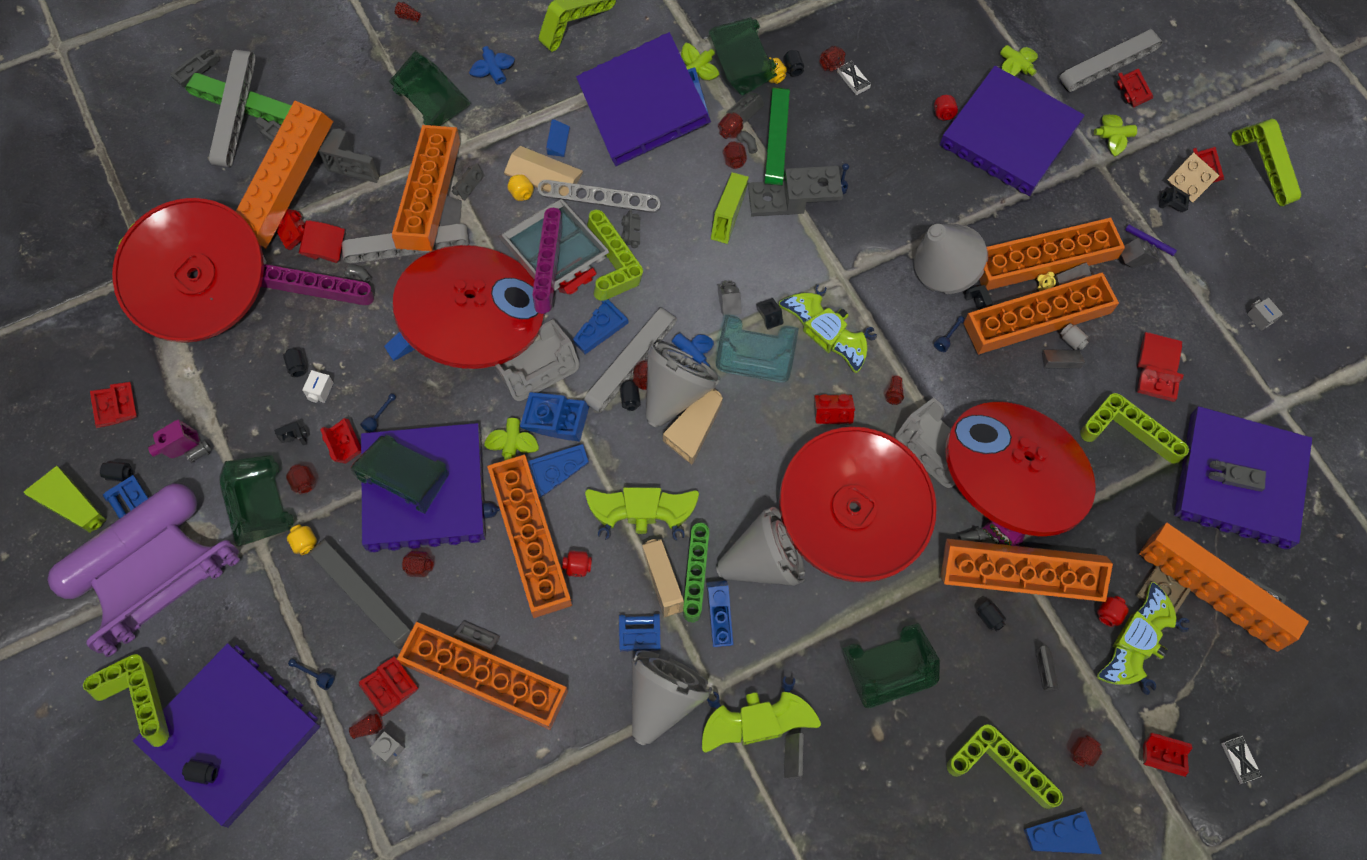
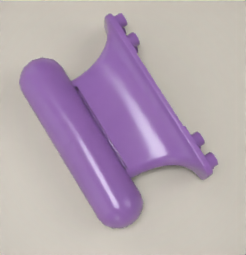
(140, 565)

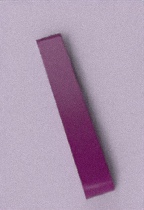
(547, 260)
(319, 285)

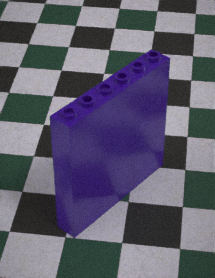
(643, 99)
(1011, 130)
(456, 510)
(1267, 515)
(239, 724)

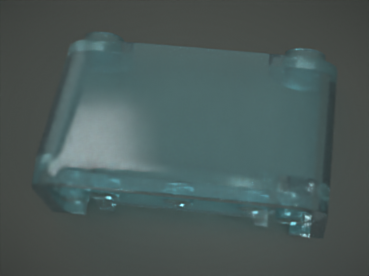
(756, 353)

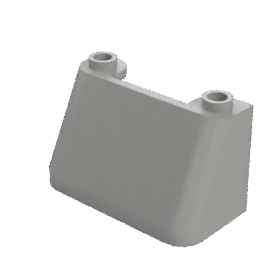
(541, 364)
(926, 437)

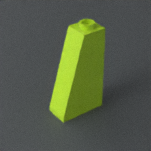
(729, 208)
(64, 498)

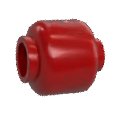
(945, 107)
(577, 563)
(1113, 611)

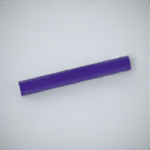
(1151, 240)

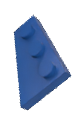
(602, 325)
(556, 468)
(1064, 835)

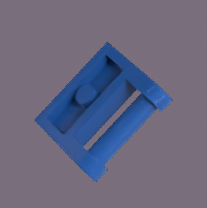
(130, 491)
(639, 638)

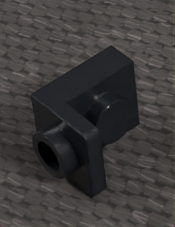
(1175, 198)
(980, 295)
(771, 313)
(290, 432)

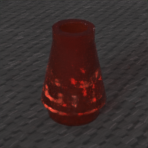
(405, 11)
(895, 391)
(367, 726)

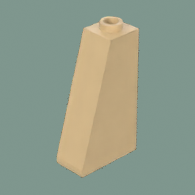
(693, 425)
(663, 578)

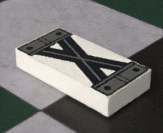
(853, 78)
(1241, 760)

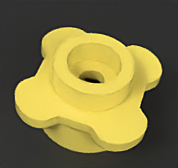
(1049, 283)

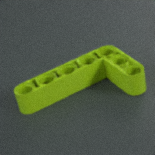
(561, 12)
(1274, 157)
(623, 277)
(1134, 426)
(138, 676)
(1007, 763)

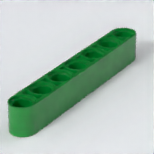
(777, 136)

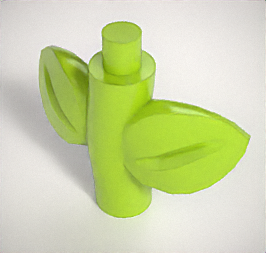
(700, 61)
(1019, 61)
(1116, 133)
(511, 440)

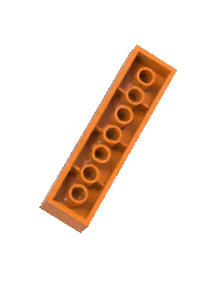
(283, 170)
(426, 188)
(1052, 252)
(1040, 313)
(529, 536)
(1026, 570)
(1223, 588)
(483, 675)

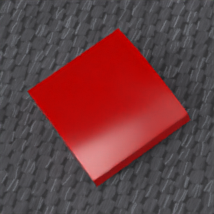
(321, 241)
(1160, 352)
(113, 404)
(388, 686)

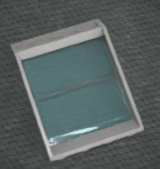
(577, 244)

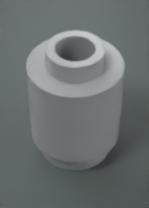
(1074, 337)

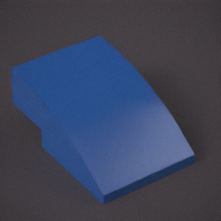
(555, 416)

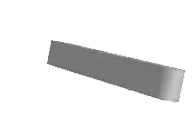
(1110, 60)
(232, 108)
(592, 191)
(383, 246)
(636, 352)

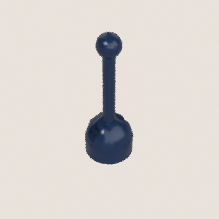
(845, 167)
(943, 343)
(370, 424)
(490, 510)
(323, 680)

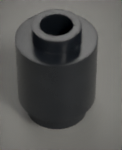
(794, 62)
(295, 362)
(629, 396)
(116, 471)
(991, 616)
(200, 771)

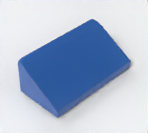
(557, 138)

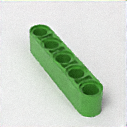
(692, 581)

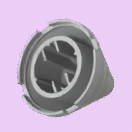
(950, 258)
(674, 383)
(763, 554)
(662, 694)

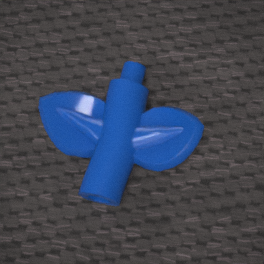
(492, 65)
(697, 347)

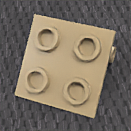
(1193, 177)

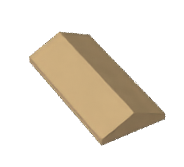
(540, 167)

